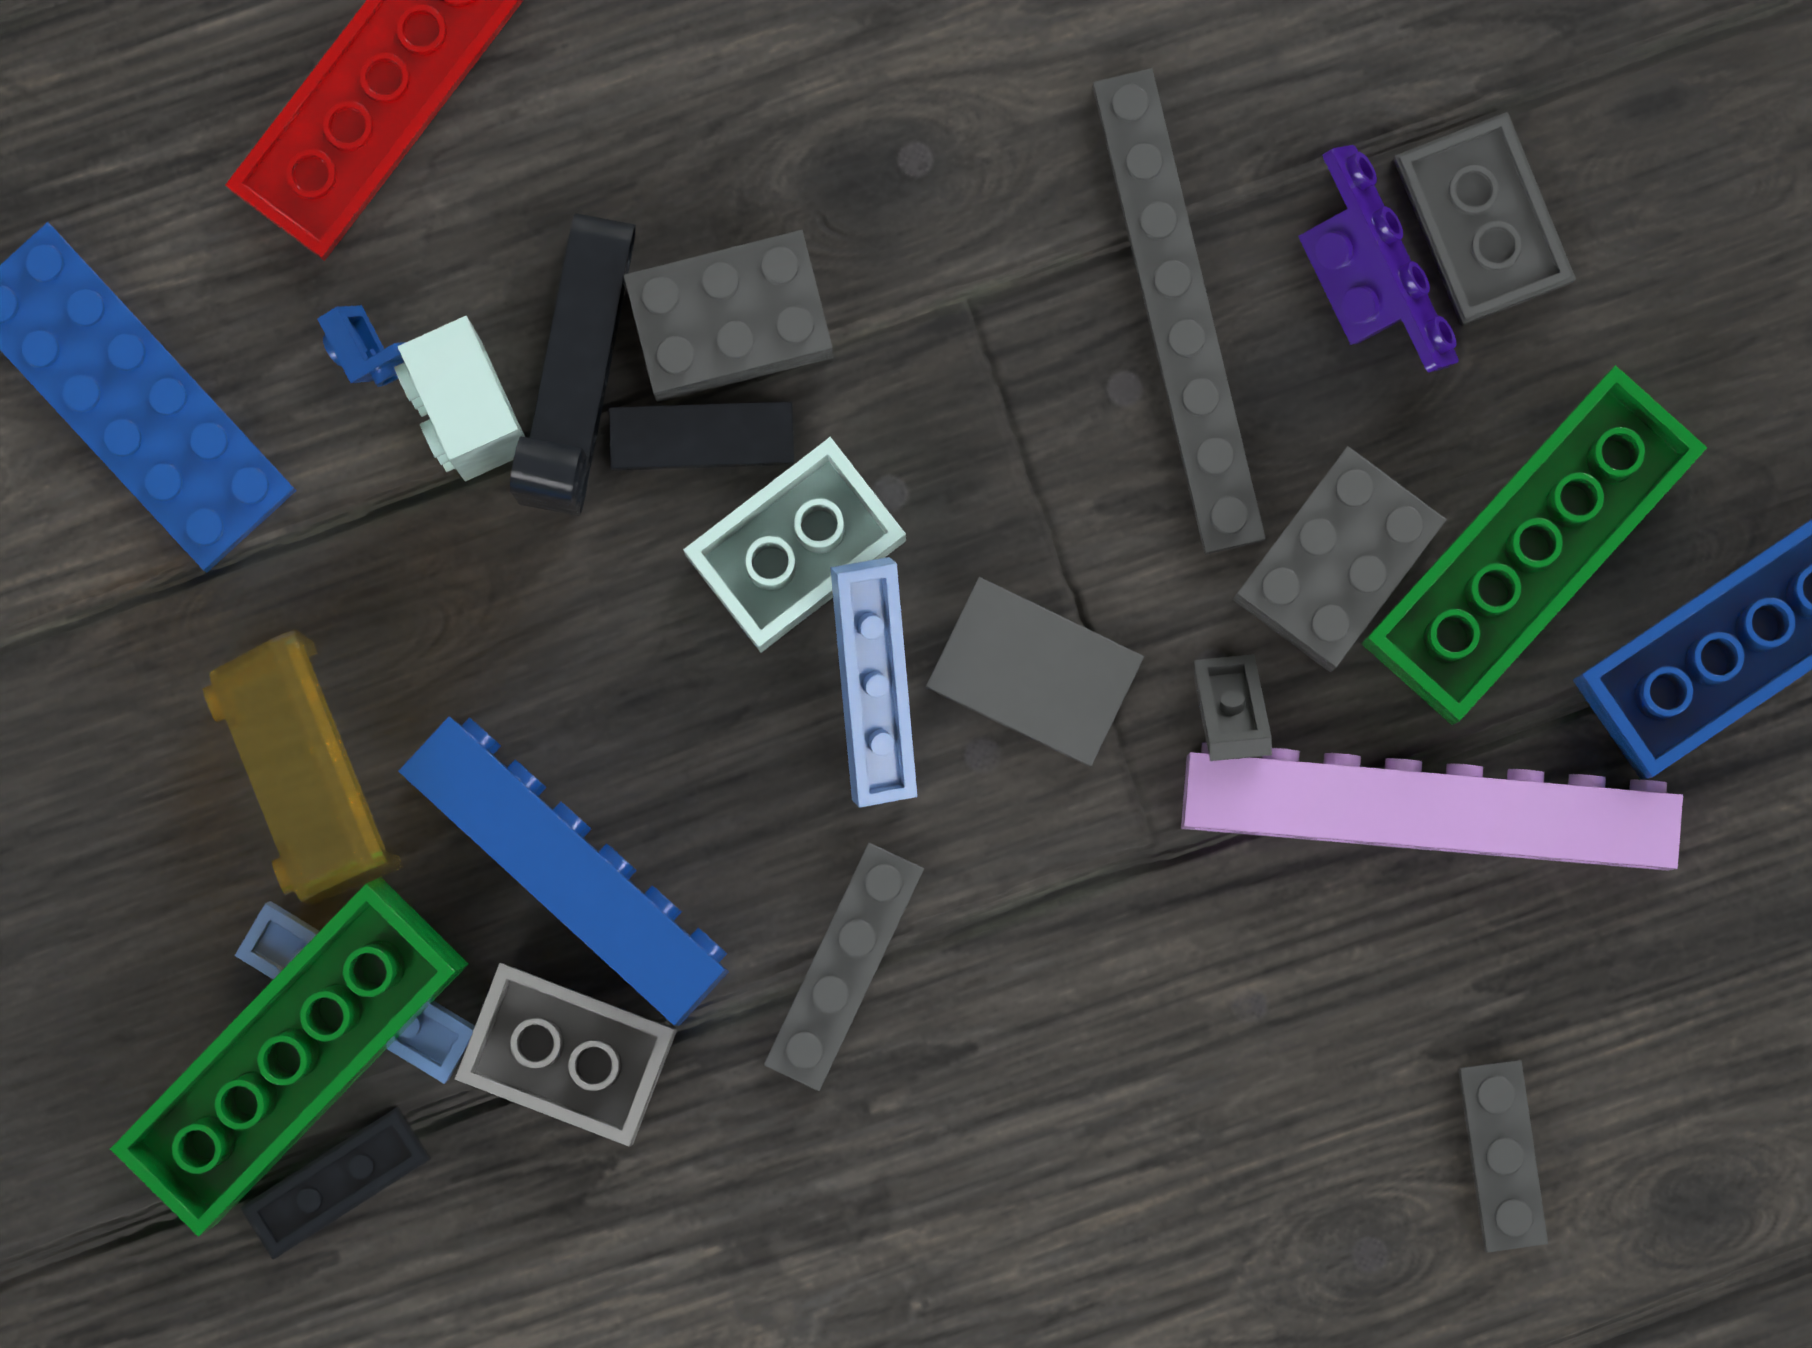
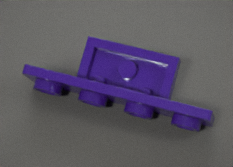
(1369, 269)

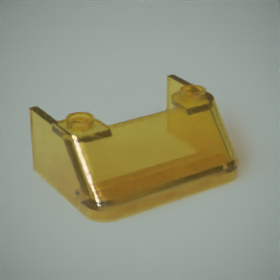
(299, 769)

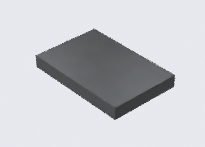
(1484, 219)
(1034, 672)

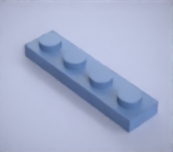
(874, 681)
(431, 1042)

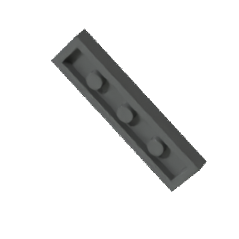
(844, 966)

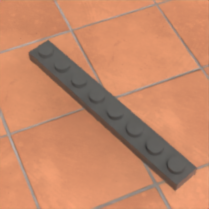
(1178, 311)

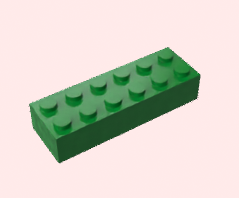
(1534, 545)
(289, 1056)

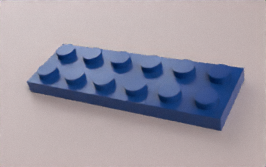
(133, 401)

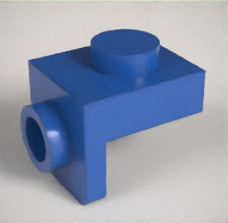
(357, 348)

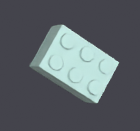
(458, 388)
(778, 547)

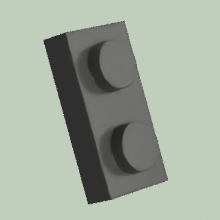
(1232, 707)

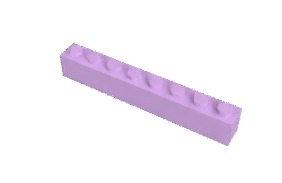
(1435, 810)

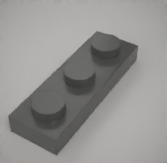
(1503, 1156)

